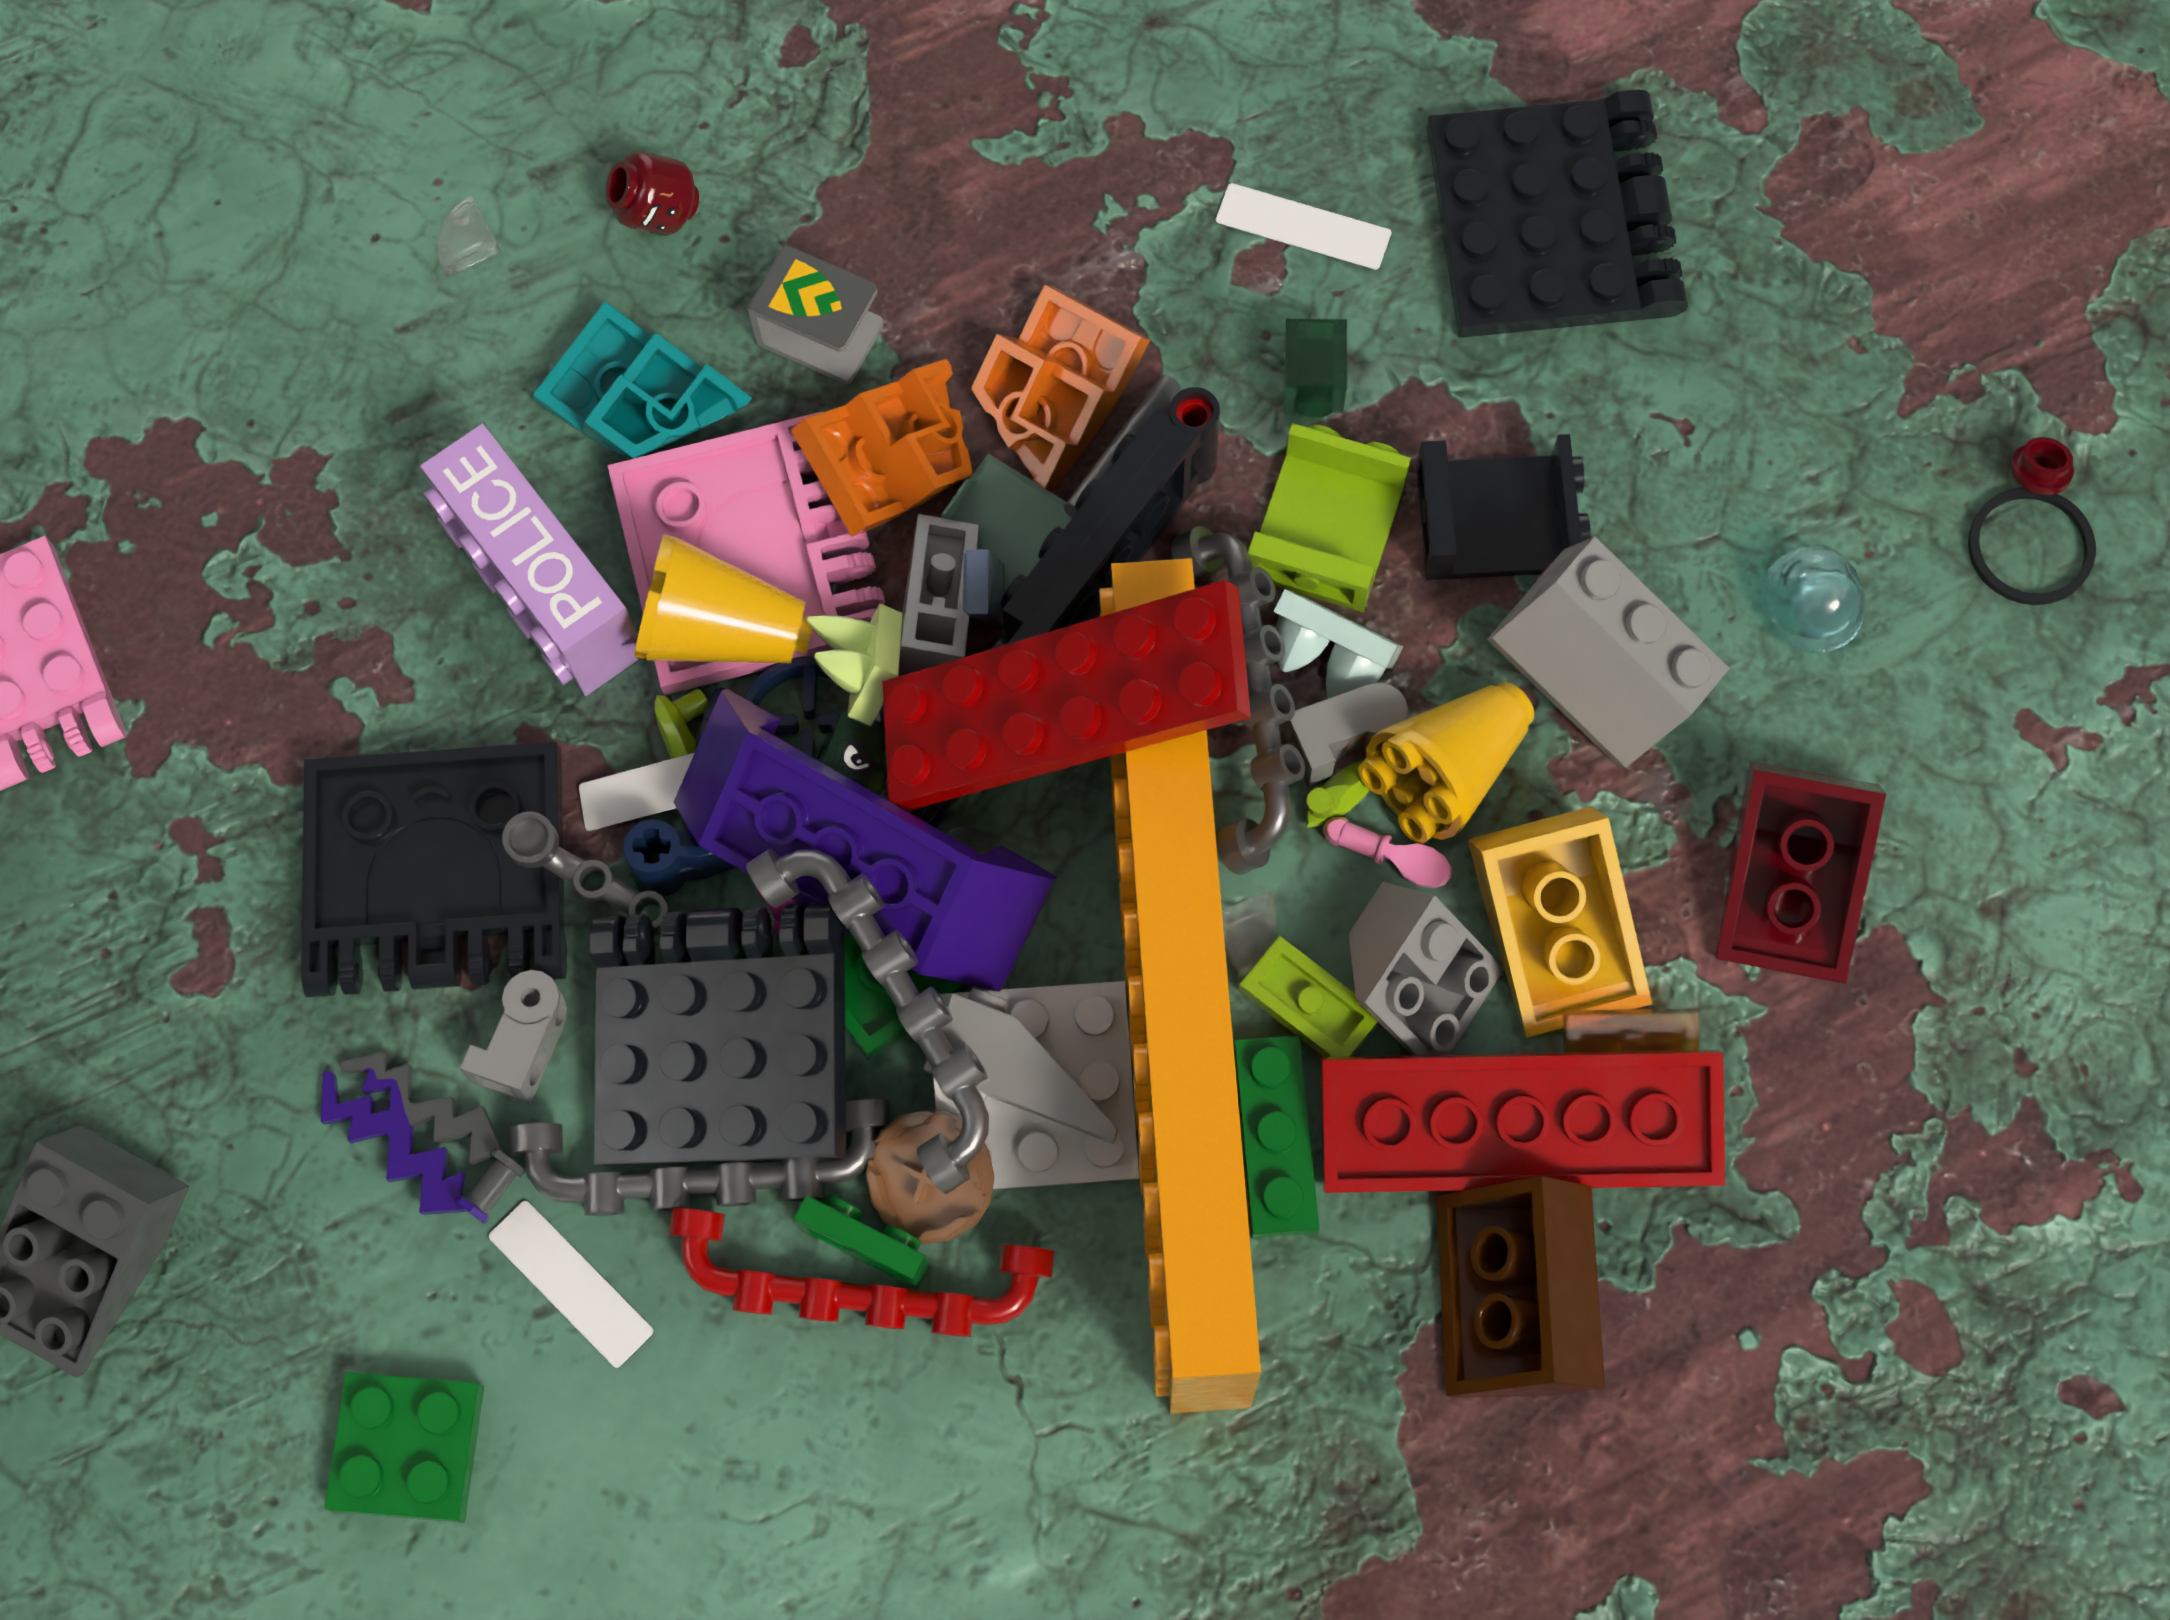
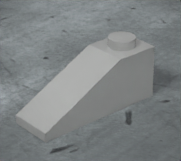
(933, 602)
(1019, 1066)

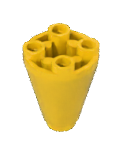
(1446, 759)

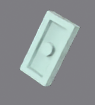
(1358, 652)

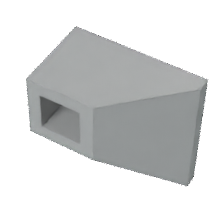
(1419, 969)

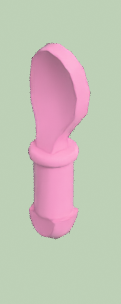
(1415, 862)

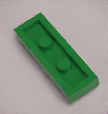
(1276, 1137)

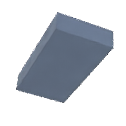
(983, 587)

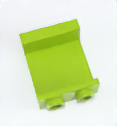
(1330, 516)

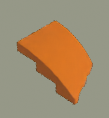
(1057, 382)
(888, 448)

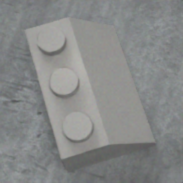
(1607, 652)

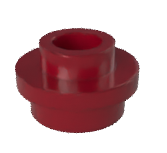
(2043, 466)

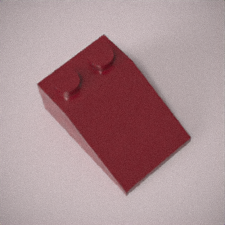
(1799, 871)

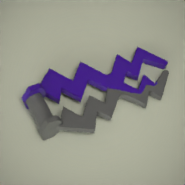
(398, 1123)

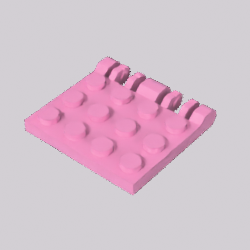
(748, 507)
(46, 665)

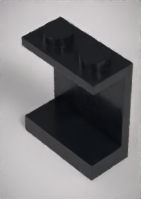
(1498, 511)

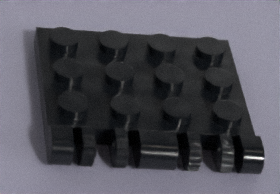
(1545, 214)
(419, 858)
(722, 1048)

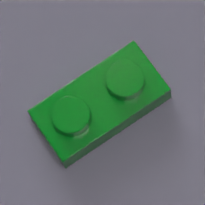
(839, 1226)

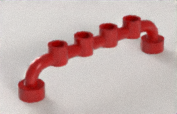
(883, 1305)

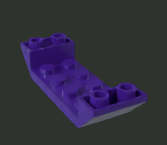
(950, 903)

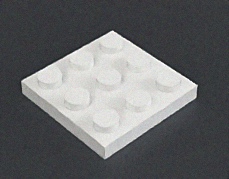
(1089, 1039)

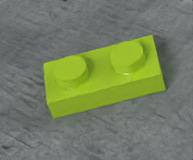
(1308, 1001)

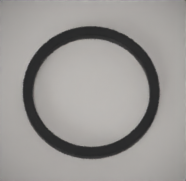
(2017, 595)

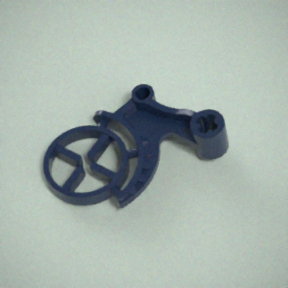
(678, 851)

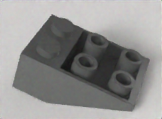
(80, 1244)

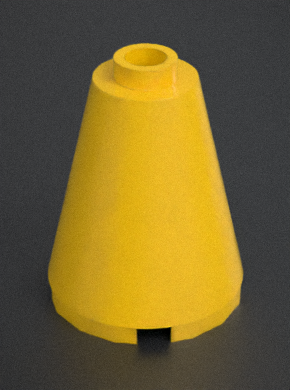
(716, 612)

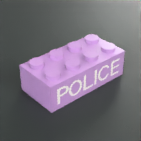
(530, 561)

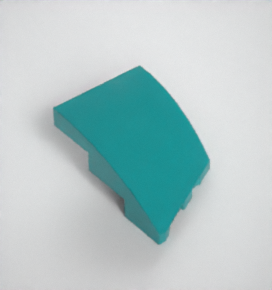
(634, 388)

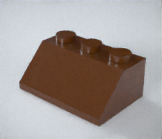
(1520, 1290)

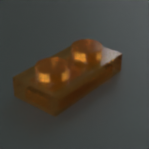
(1630, 1030)

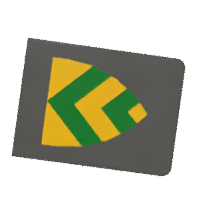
(815, 314)

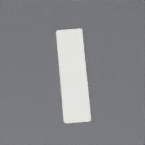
(1303, 226)
(632, 793)
(571, 1284)

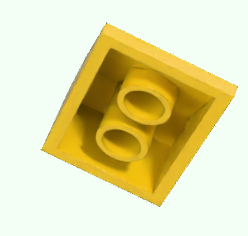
(1560, 918)

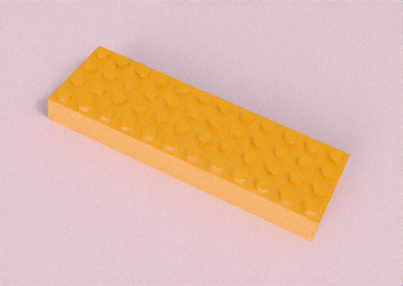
(1182, 1054)

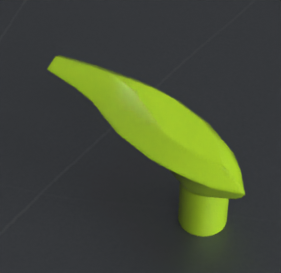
(673, 719)
(1335, 796)

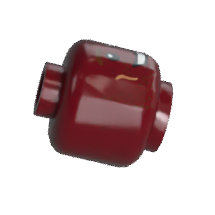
(652, 193)

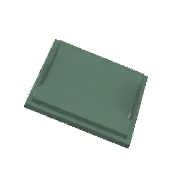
(1010, 513)

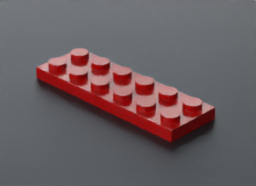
(1067, 697)
(1522, 1117)

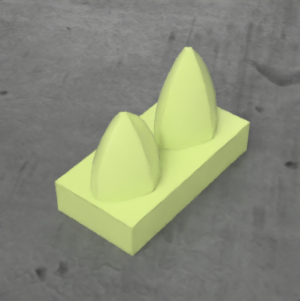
(861, 656)

